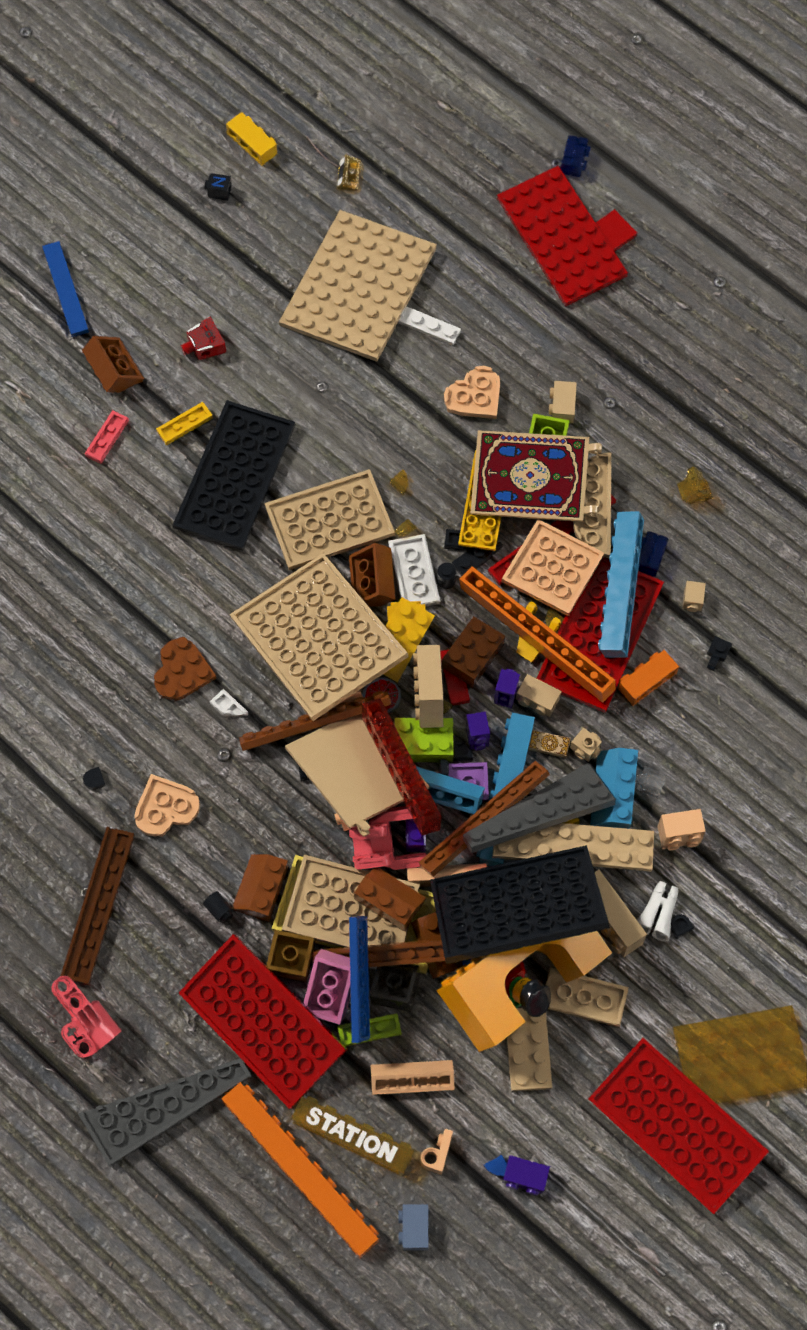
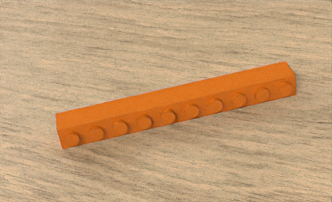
(538, 634)
(300, 1170)

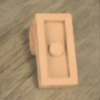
(440, 1154)

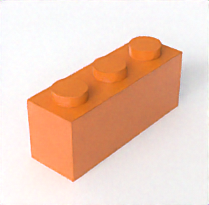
(648, 677)

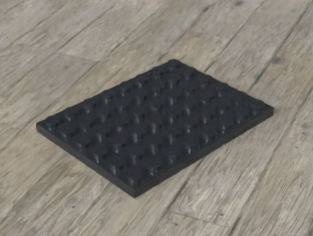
(518, 904)

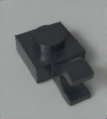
(718, 651)

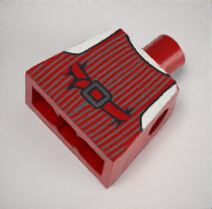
(204, 340)

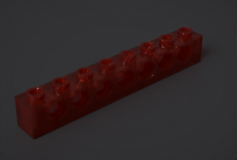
(401, 767)

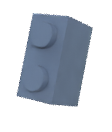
(414, 1227)

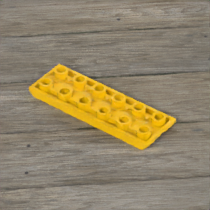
(478, 530)

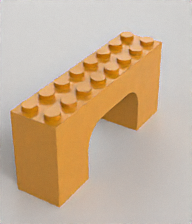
(478, 989)

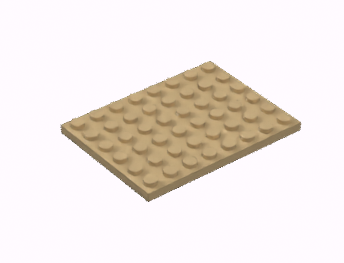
(358, 285)
(318, 636)

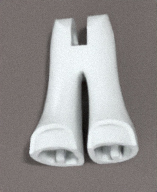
(663, 926)

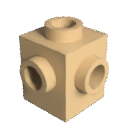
(586, 745)

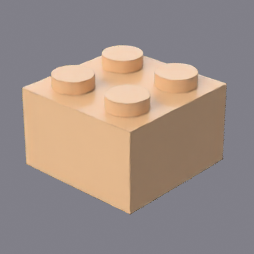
(681, 829)

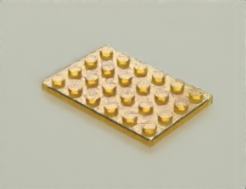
(743, 1054)

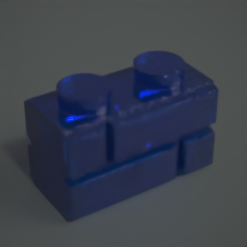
(574, 156)
(652, 552)

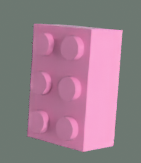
(329, 987)

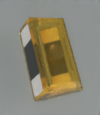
(348, 173)

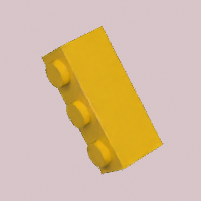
(251, 138)

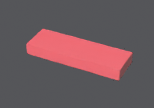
(106, 437)

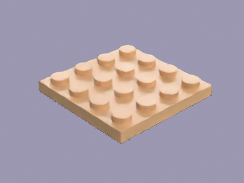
(552, 567)

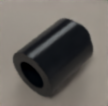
(446, 575)
(218, 907)

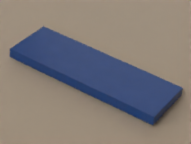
(359, 979)

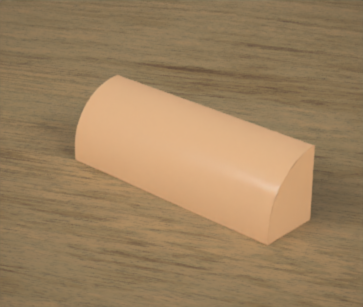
(420, 876)
(412, 1077)

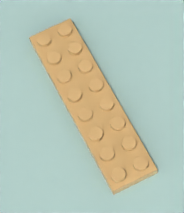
(606, 845)

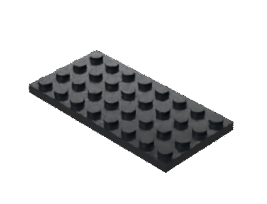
(234, 475)

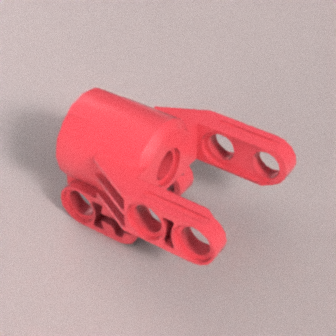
(377, 847)
(88, 1019)

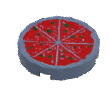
(388, 685)

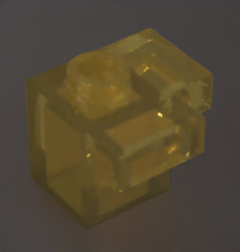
(694, 487)

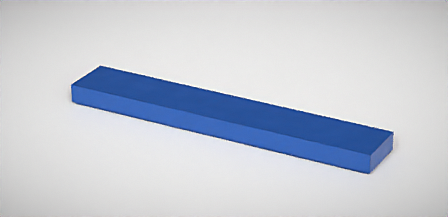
(65, 289)

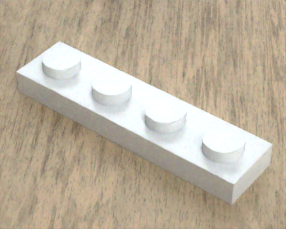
(429, 325)

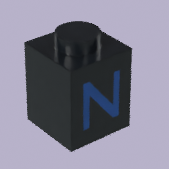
(218, 186)

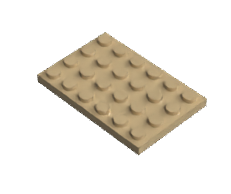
(329, 519)
(326, 900)

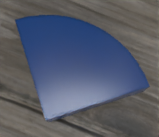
(496, 1166)

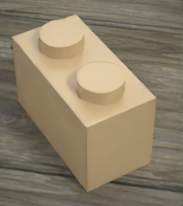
(563, 400)
(538, 695)

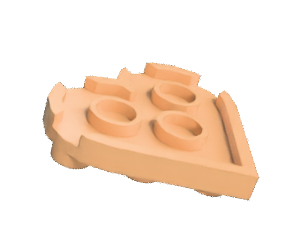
(475, 394)
(164, 805)

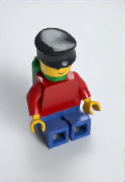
(525, 992)

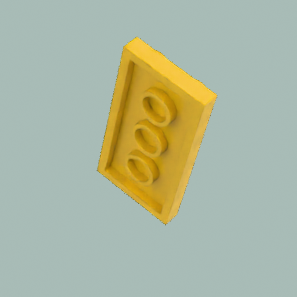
(408, 627)

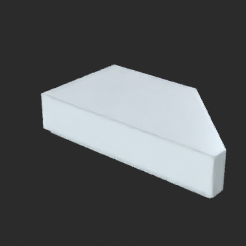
(227, 705)

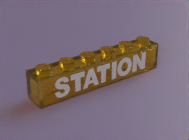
(352, 1136)

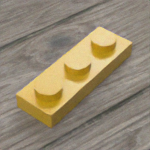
(184, 423)

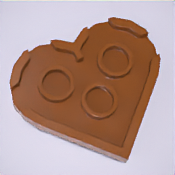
(182, 670)

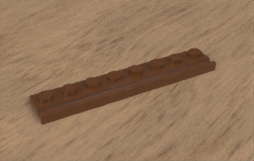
(97, 905)

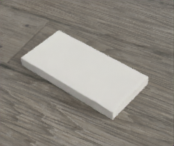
(414, 570)

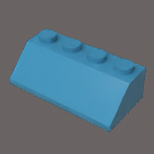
(618, 773)

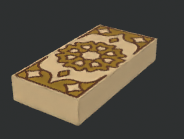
(549, 744)

